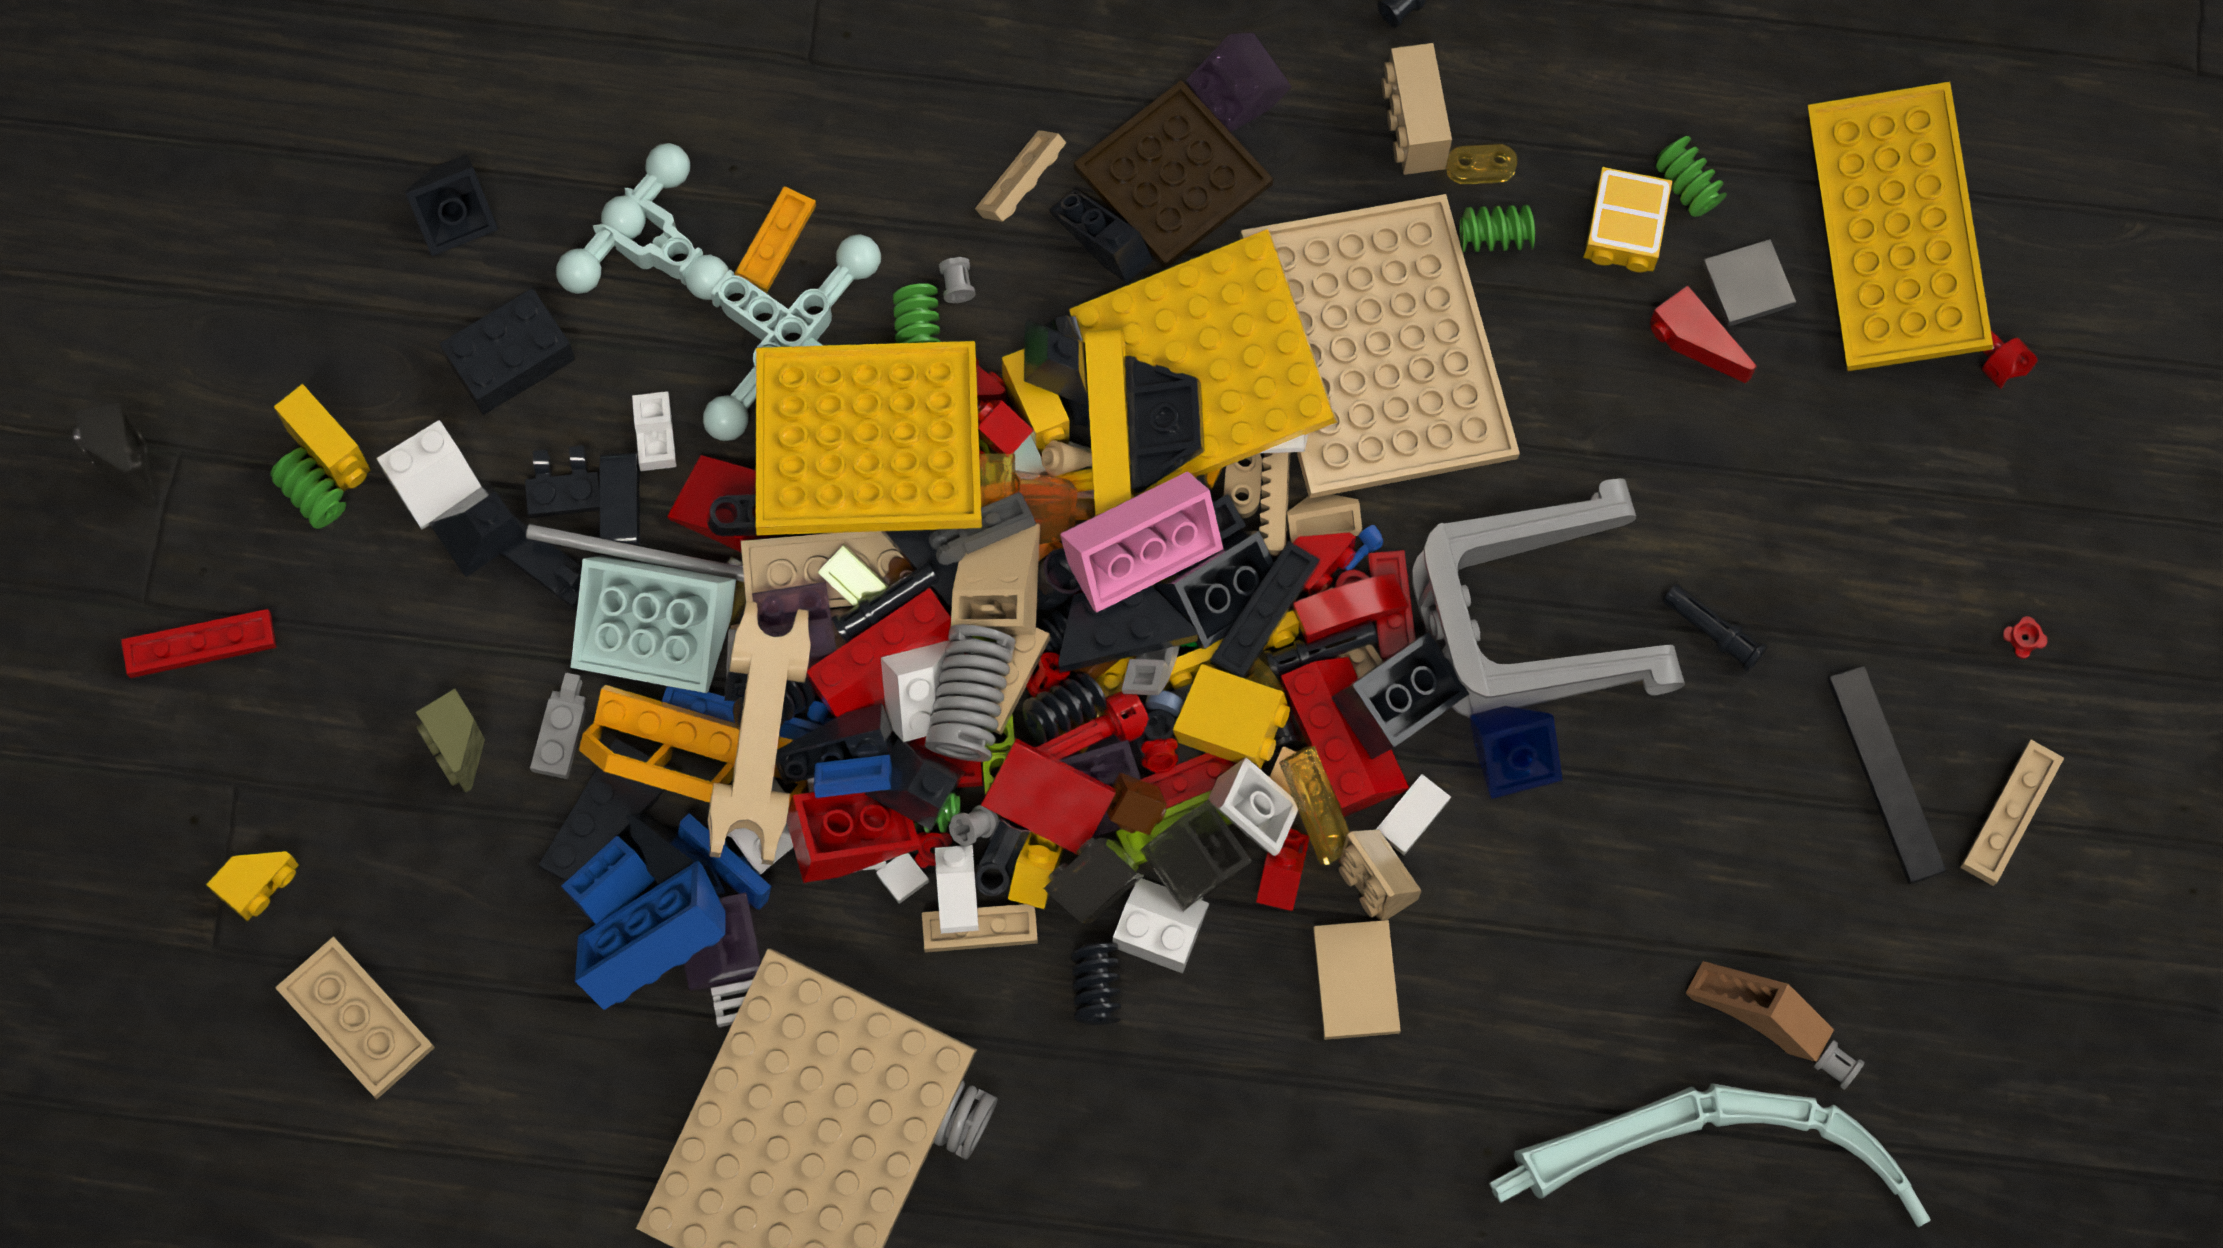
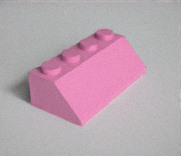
(1143, 540)

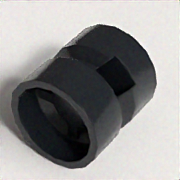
(1055, 580)

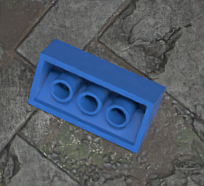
(649, 936)

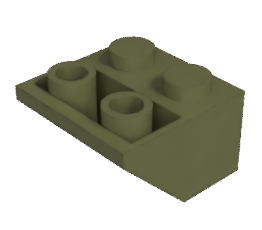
(453, 732)

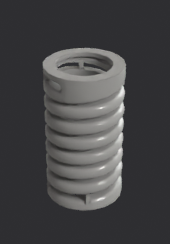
(977, 693)
(958, 1128)

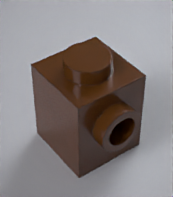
(1136, 805)

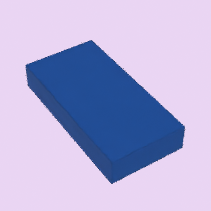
(852, 776)

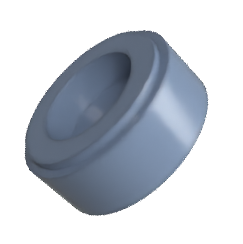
(1165, 701)

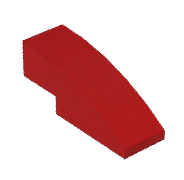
(1349, 606)

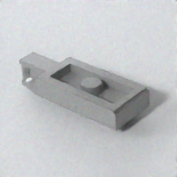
(560, 730)

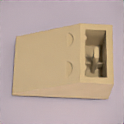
(999, 585)
(1377, 874)

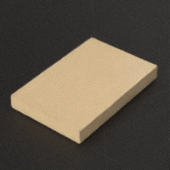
(1356, 979)

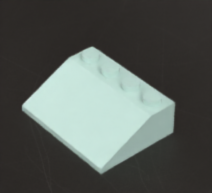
(651, 622)

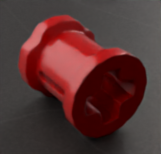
(1045, 674)

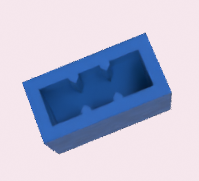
(608, 881)

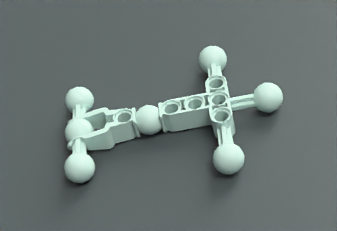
(710, 277)

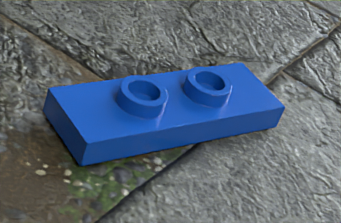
(730, 867)

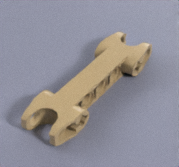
(749, 799)

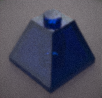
(1516, 749)

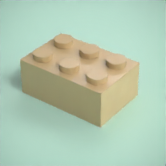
(1416, 109)

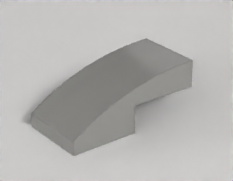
(1150, 672)

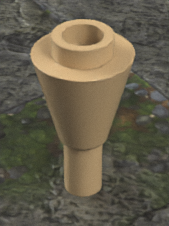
(1063, 458)

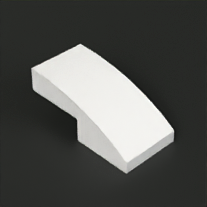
(654, 431)

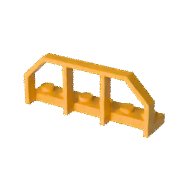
(673, 728)

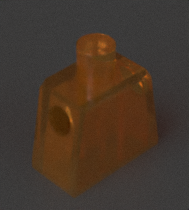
(1053, 503)

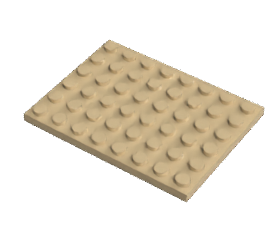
(1393, 346)
(807, 1120)

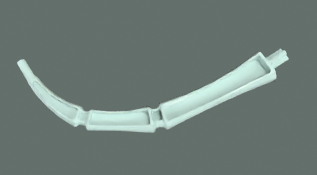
(1561, 1159)

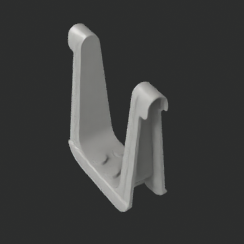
(1446, 617)

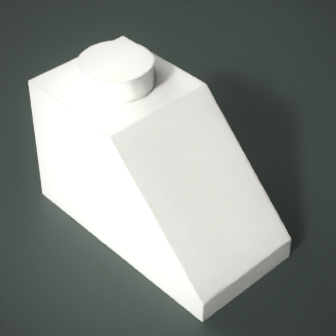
(956, 889)

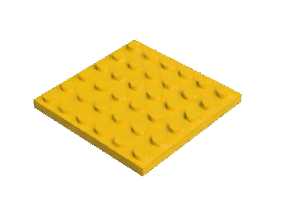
(1235, 331)
(867, 438)

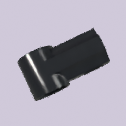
(1000, 854)

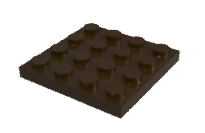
(1173, 173)

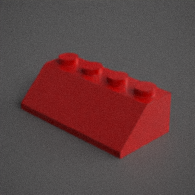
(853, 673)
(1350, 770)

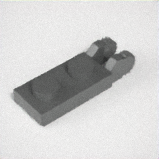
(998, 522)

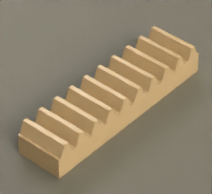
(1275, 502)
(2012, 812)

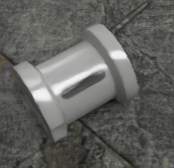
(957, 280)
(968, 827)
(1839, 1064)

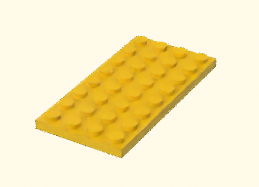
(1899, 227)

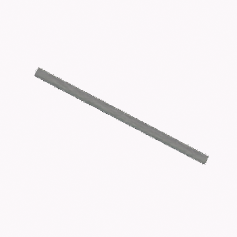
(634, 552)

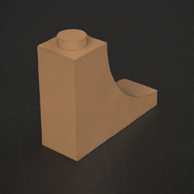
(1765, 1006)

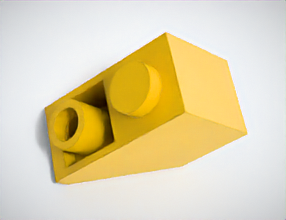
(1031, 873)
(251, 879)

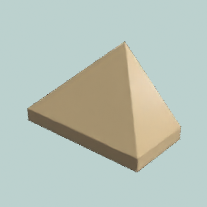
(1324, 516)

